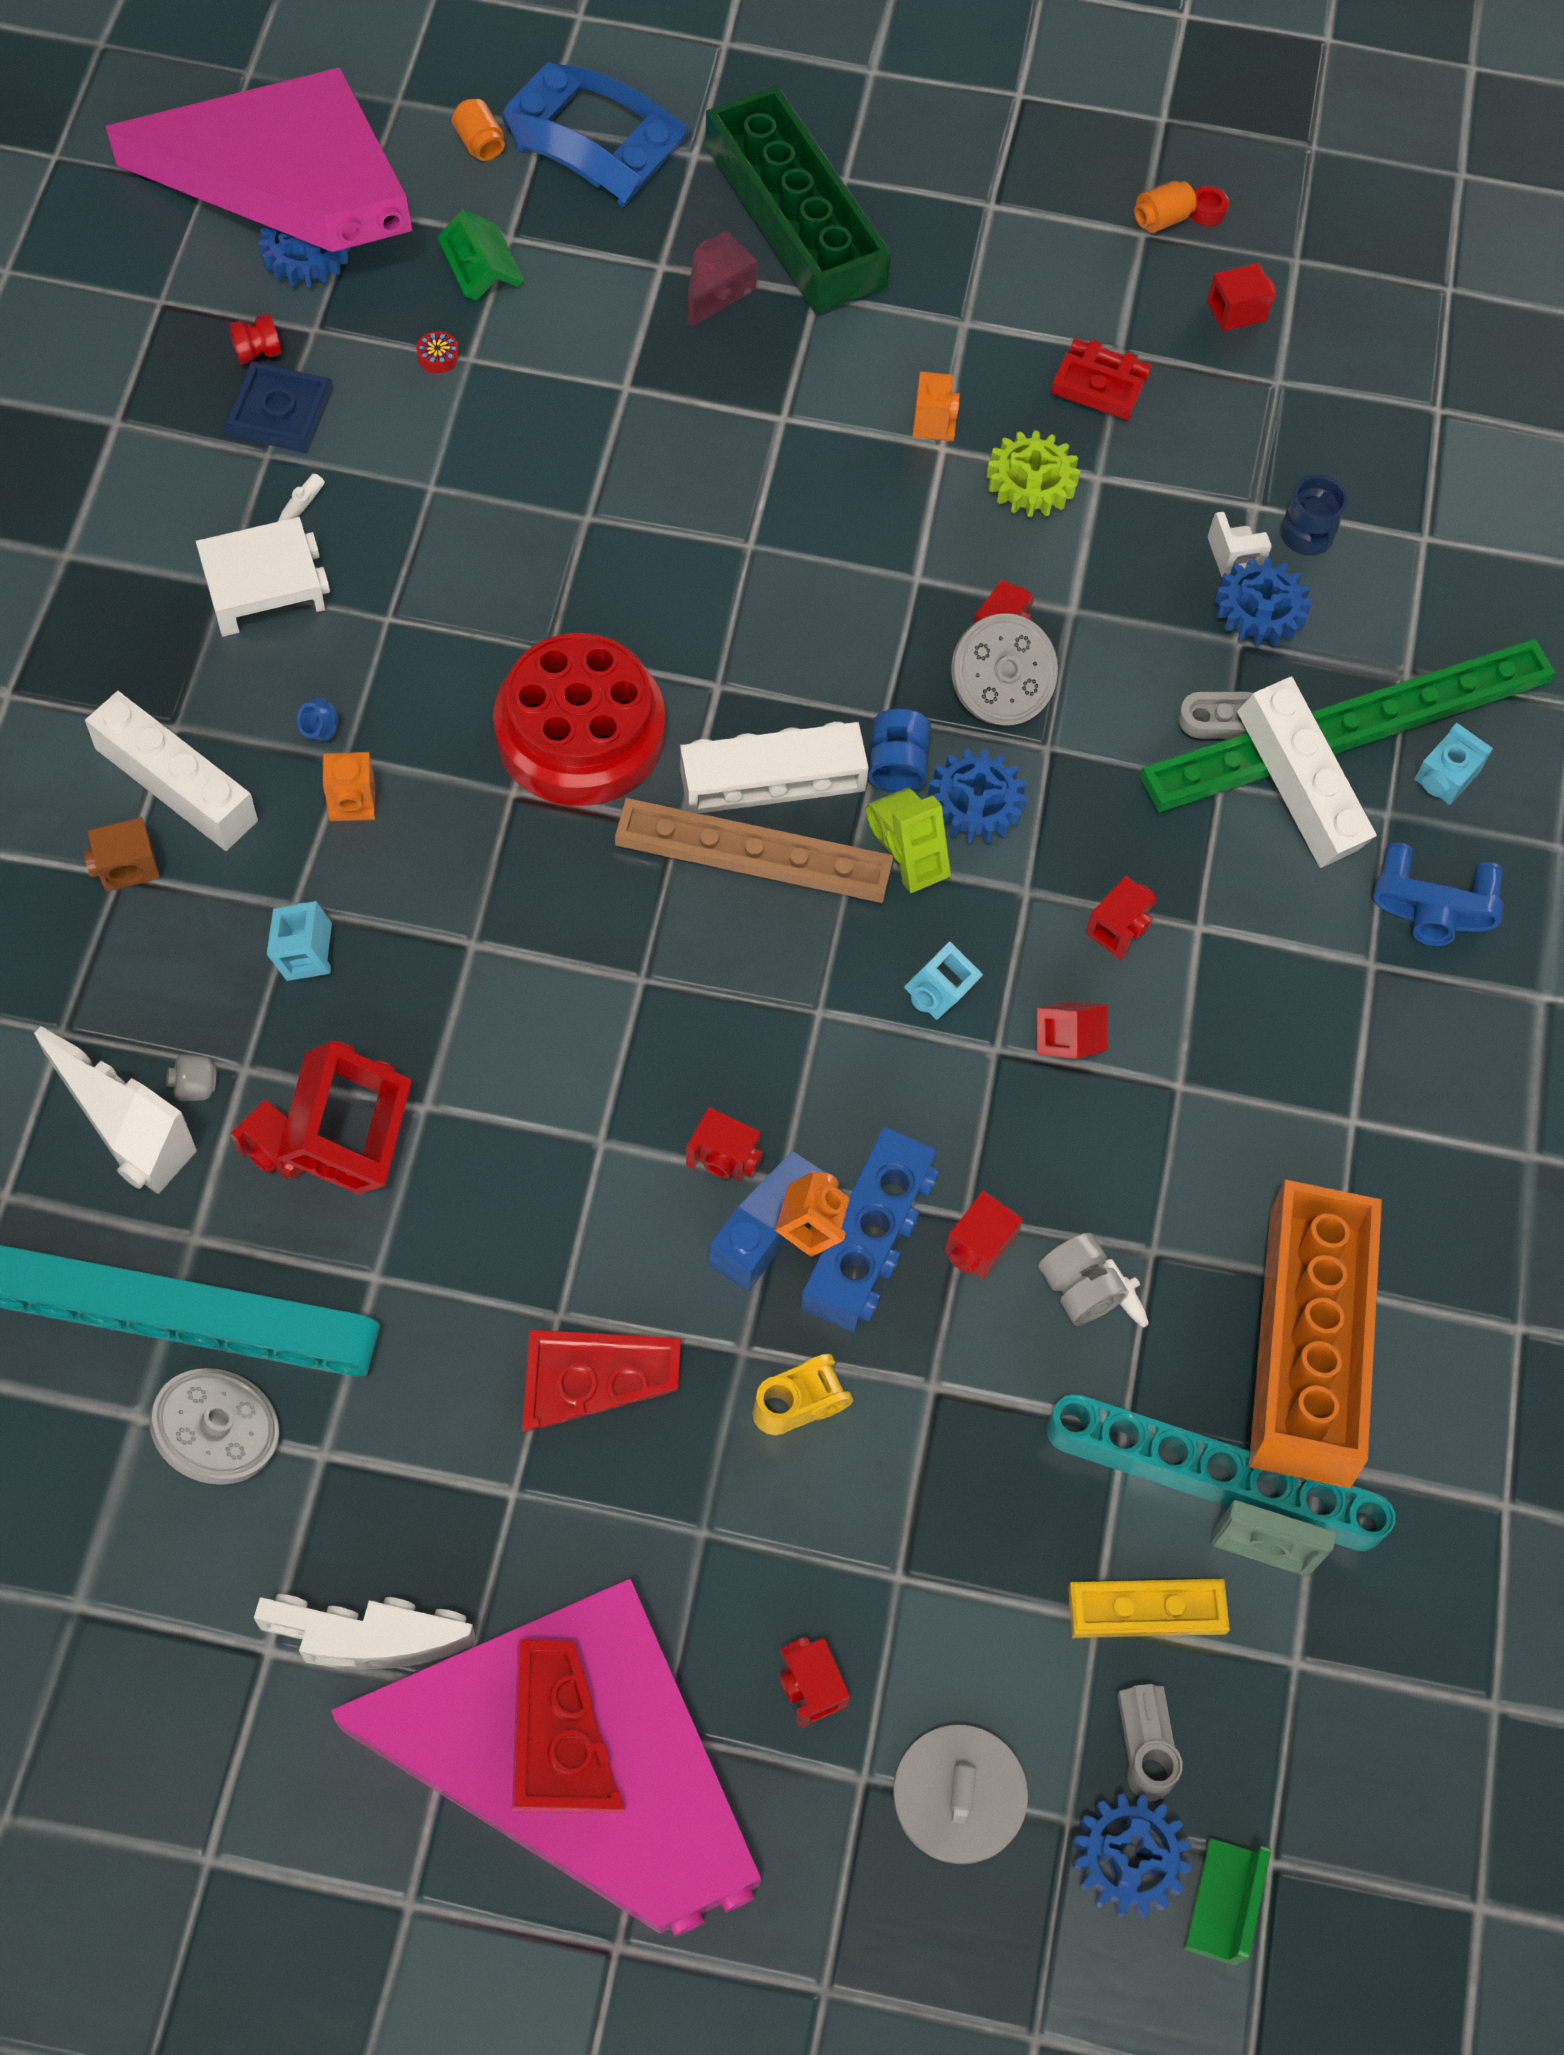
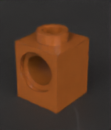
(121, 855)

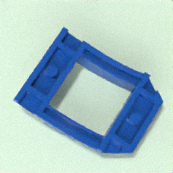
(630, 166)

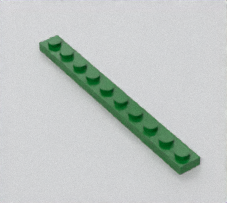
(1356, 722)

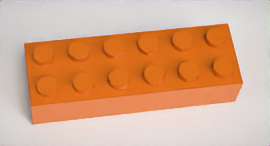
(1317, 1335)

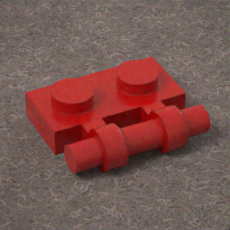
(1101, 378)

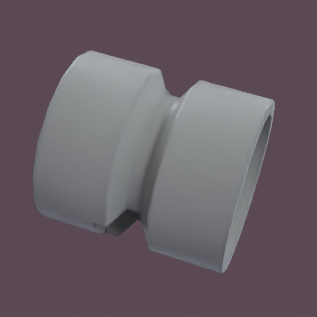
(1080, 1274)

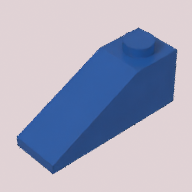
(749, 1236)

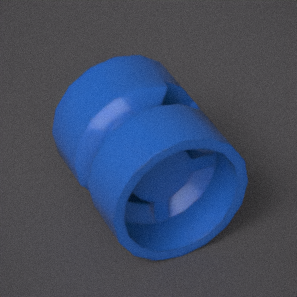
(899, 750)

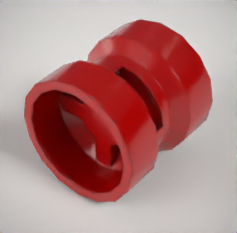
(253, 339)

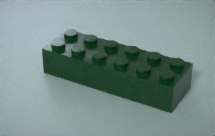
(797, 199)

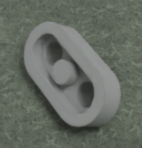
(1218, 711)

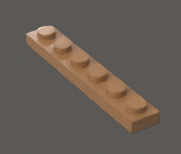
(754, 850)

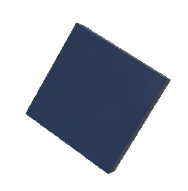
(278, 407)

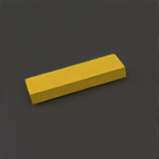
(1148, 1608)

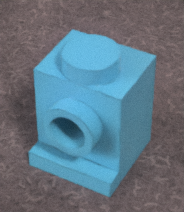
(1453, 764)
(300, 941)
(933, 991)

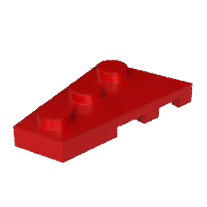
(593, 1373)
(556, 1738)

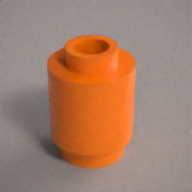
(478, 129)
(1165, 205)

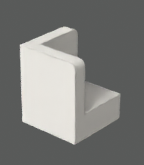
(1236, 544)

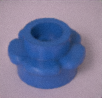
(317, 720)

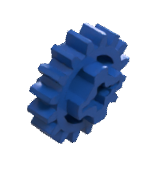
(298, 258)
(1263, 601)
(978, 795)
(1155, 1860)

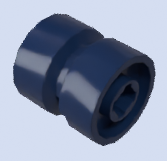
(1314, 514)

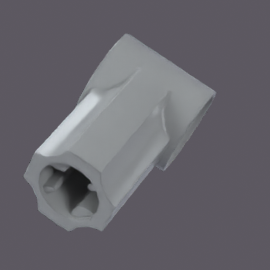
(1148, 1737)

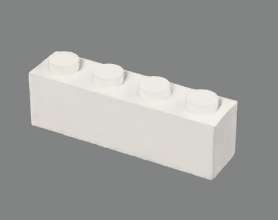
(773, 767)
(172, 770)
(1306, 772)

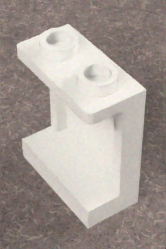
(261, 571)

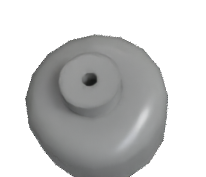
(192, 1077)

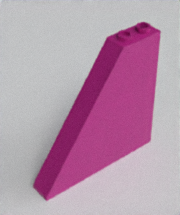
(277, 155)
(676, 1839)

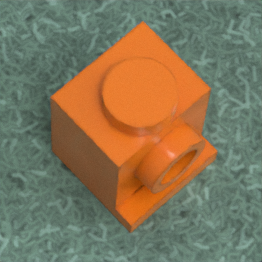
(935, 407)
(349, 786)
(817, 1202)

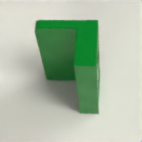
(478, 254)
(1227, 1902)

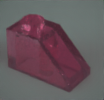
(719, 277)

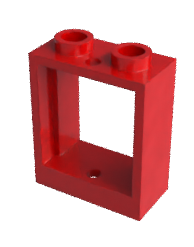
(326, 1159)

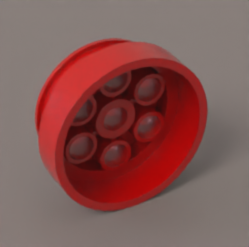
(580, 766)

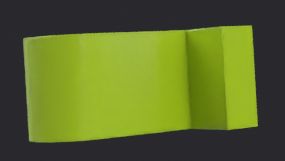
(913, 834)

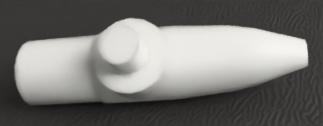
(302, 497)
(1131, 1303)

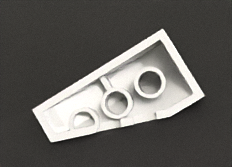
(133, 1121)

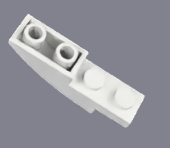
(386, 1638)

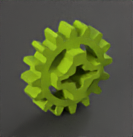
(1033, 473)

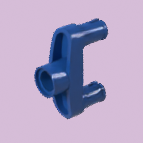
(1437, 908)

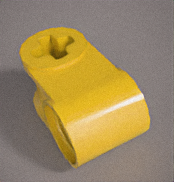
(808, 1390)

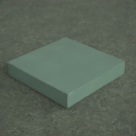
(1272, 1538)

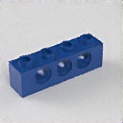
(892, 1161)

